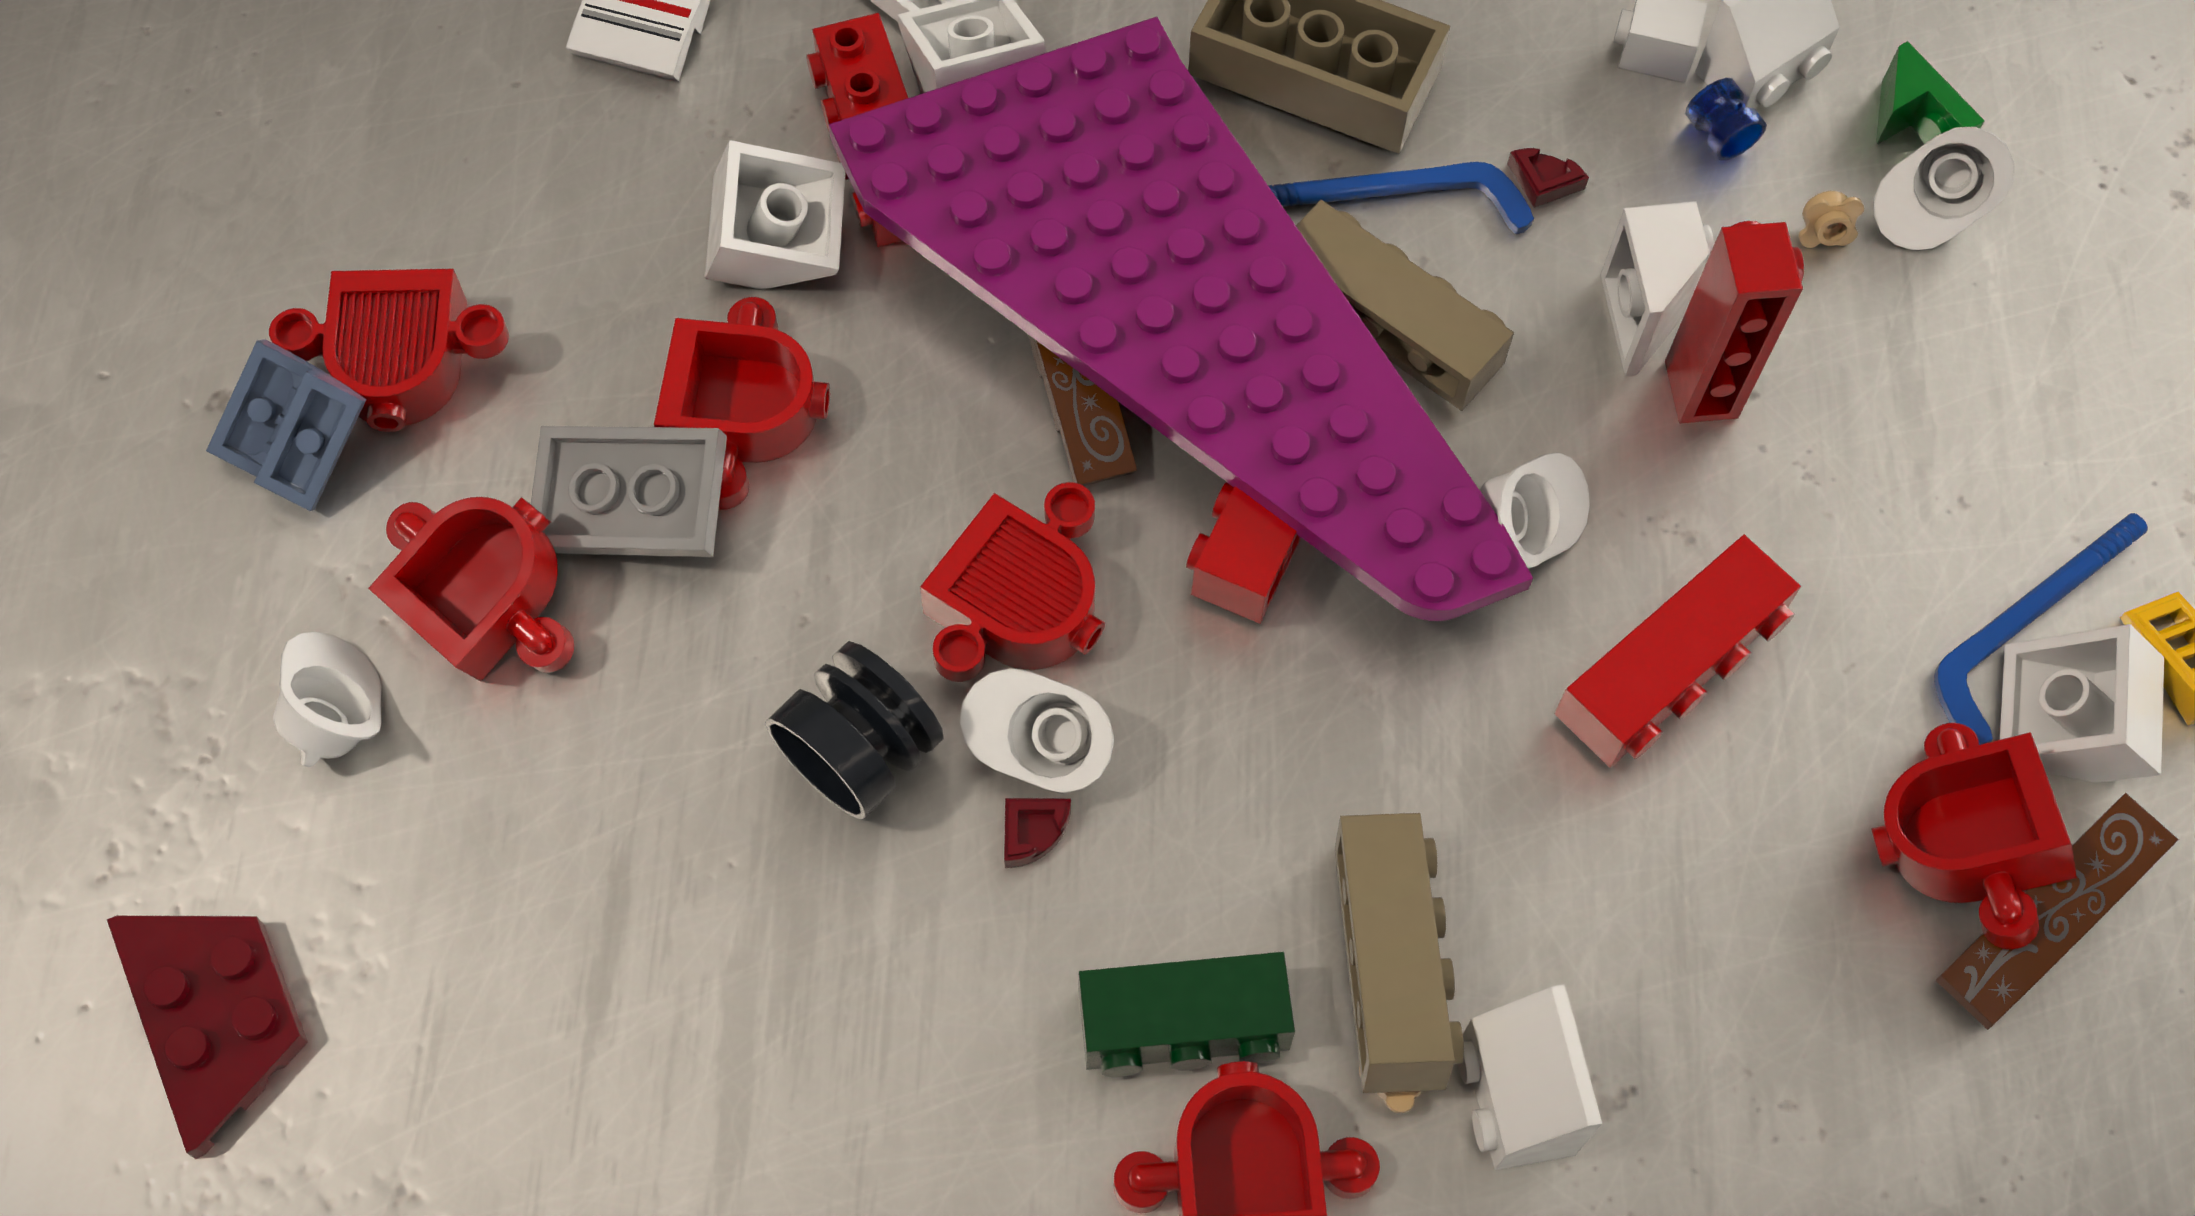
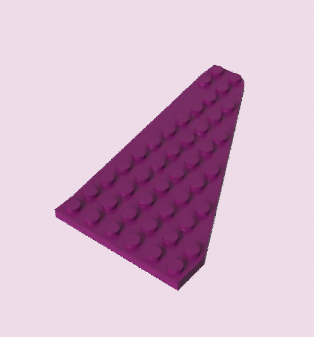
(1155, 261)

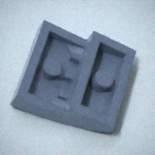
(286, 424)

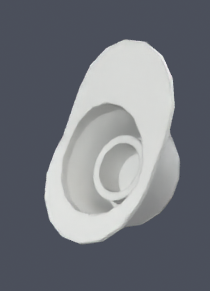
(1943, 188)
(1541, 505)
(326, 697)
(1037, 730)

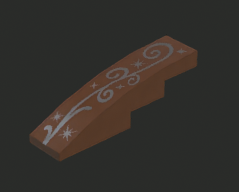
(1086, 419)
(2107, 865)

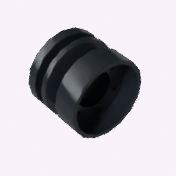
(865, 719)

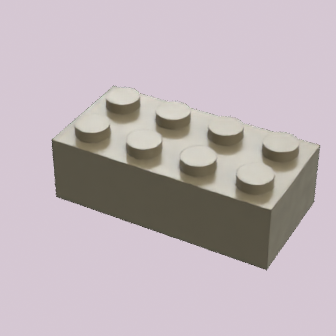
(1328, 61)

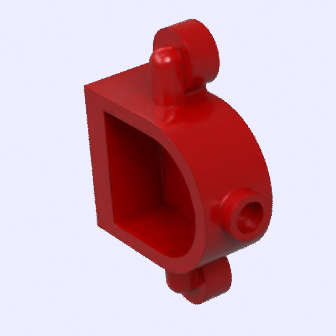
(394, 339)
(745, 383)
(476, 583)
(1015, 588)
(1978, 829)
(1247, 1152)

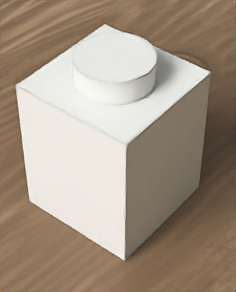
(1660, 37)

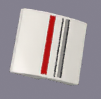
(638, 33)

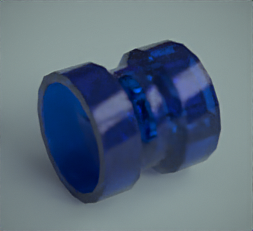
(1725, 118)

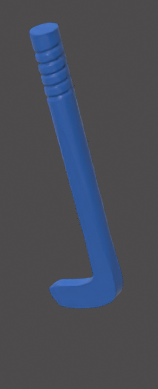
(1457, 176)
(1952, 672)

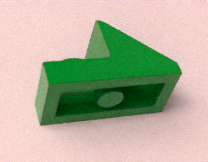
(1920, 98)

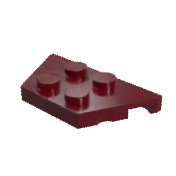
(209, 1012)

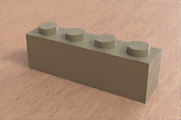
(1408, 311)
(1395, 954)

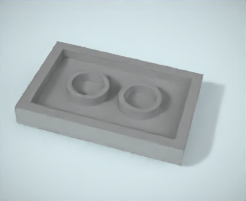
(630, 489)

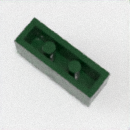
(1185, 1013)

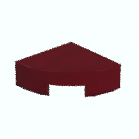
(1545, 176)
(1033, 828)

